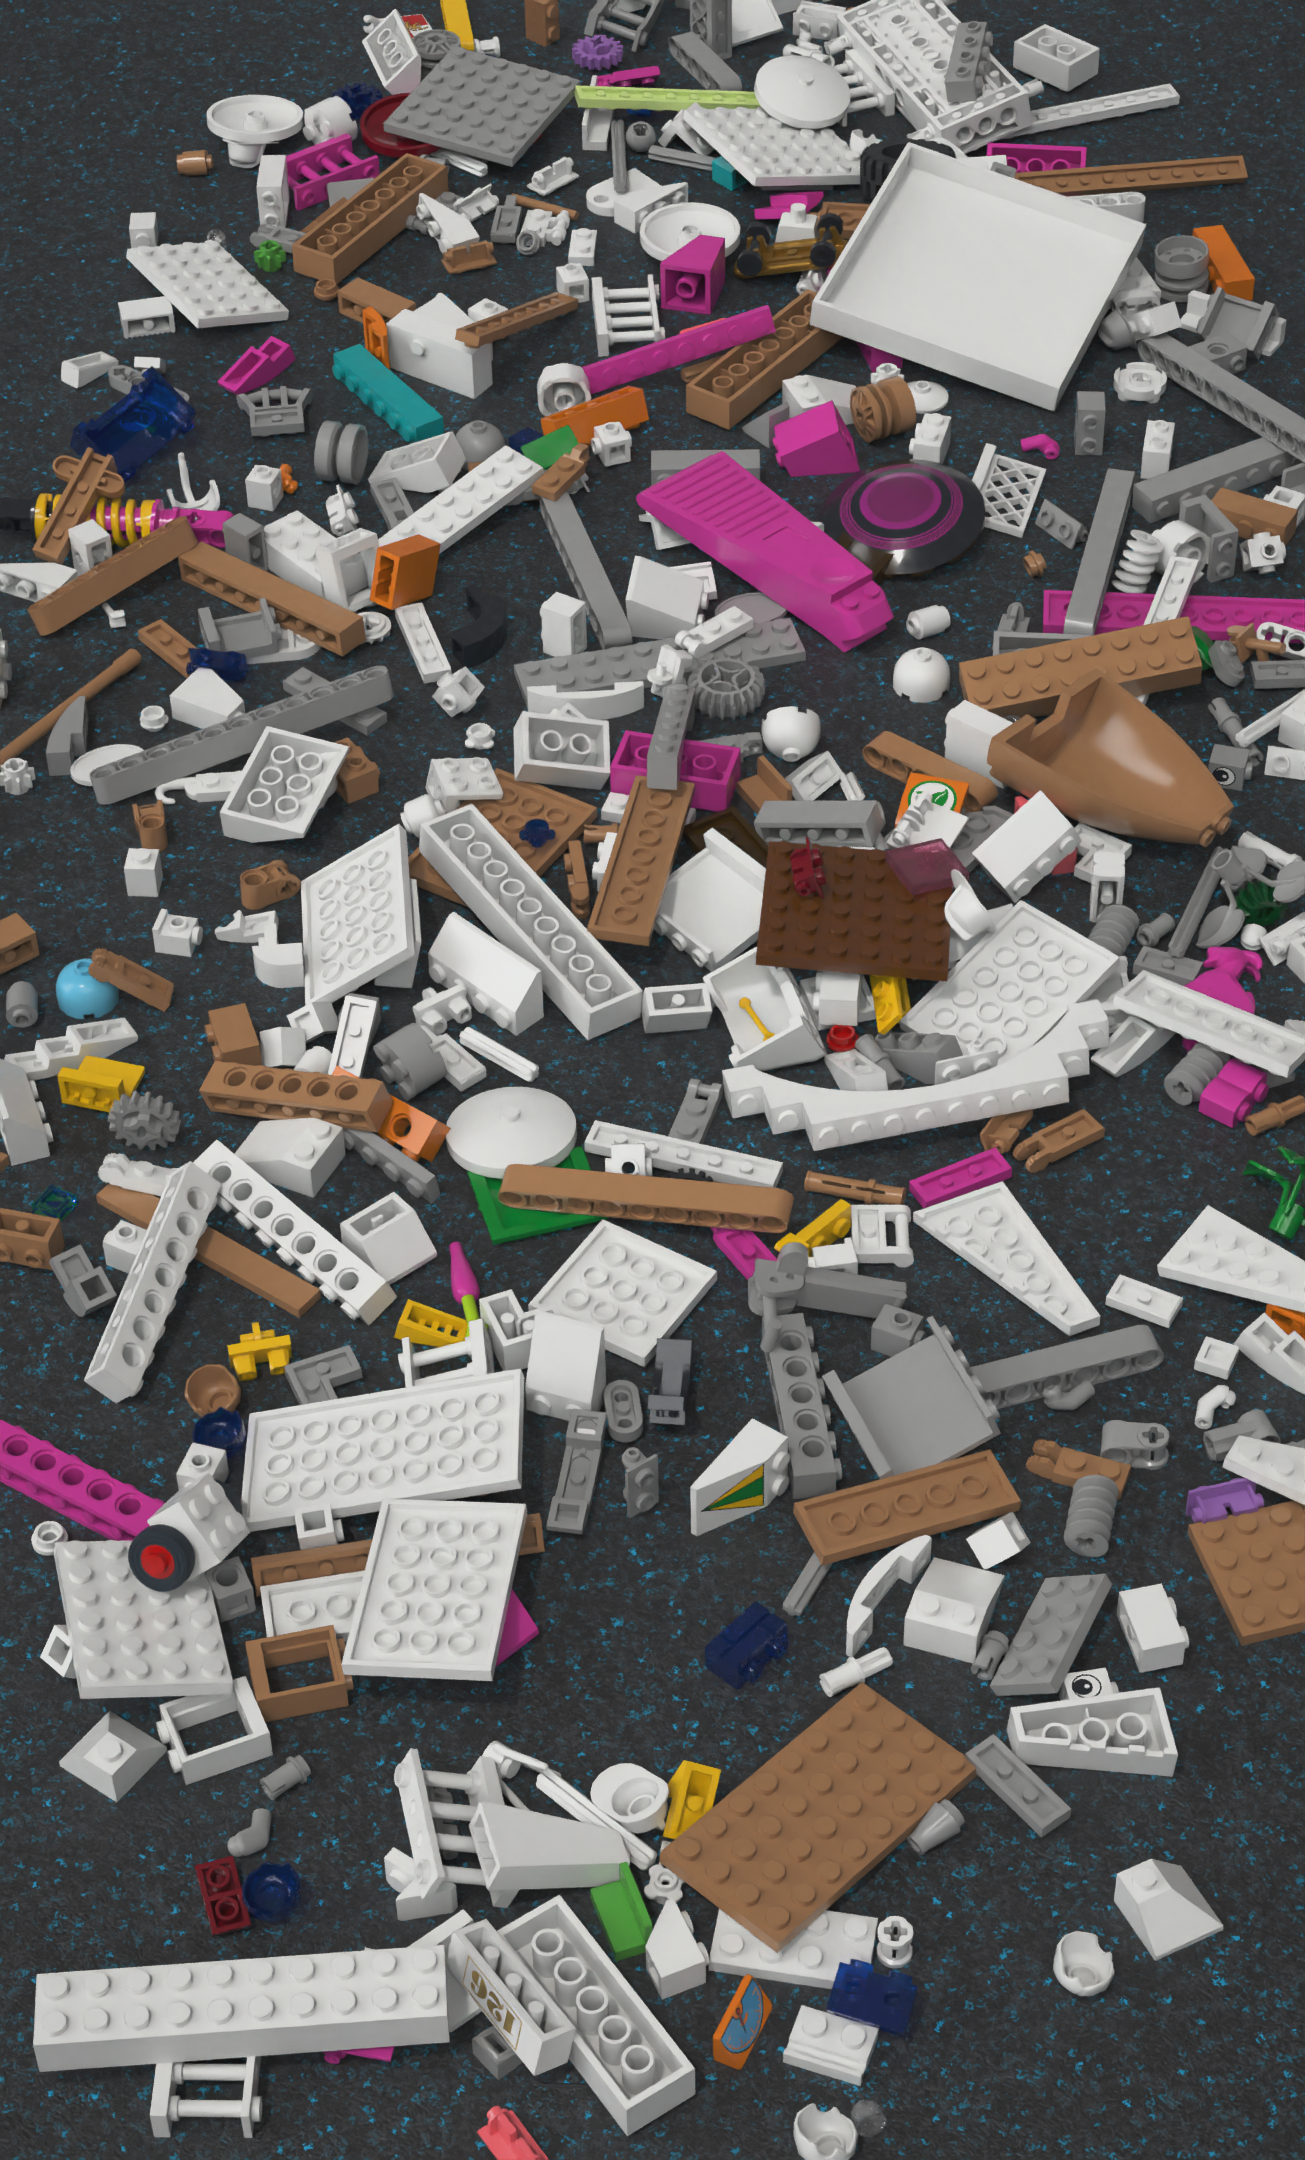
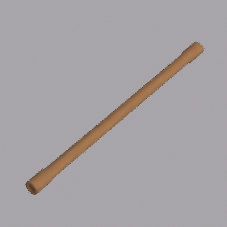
(118, 668)

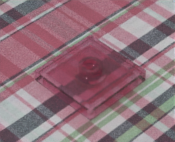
(925, 865)

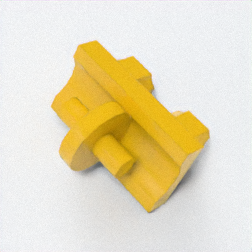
(259, 1348)

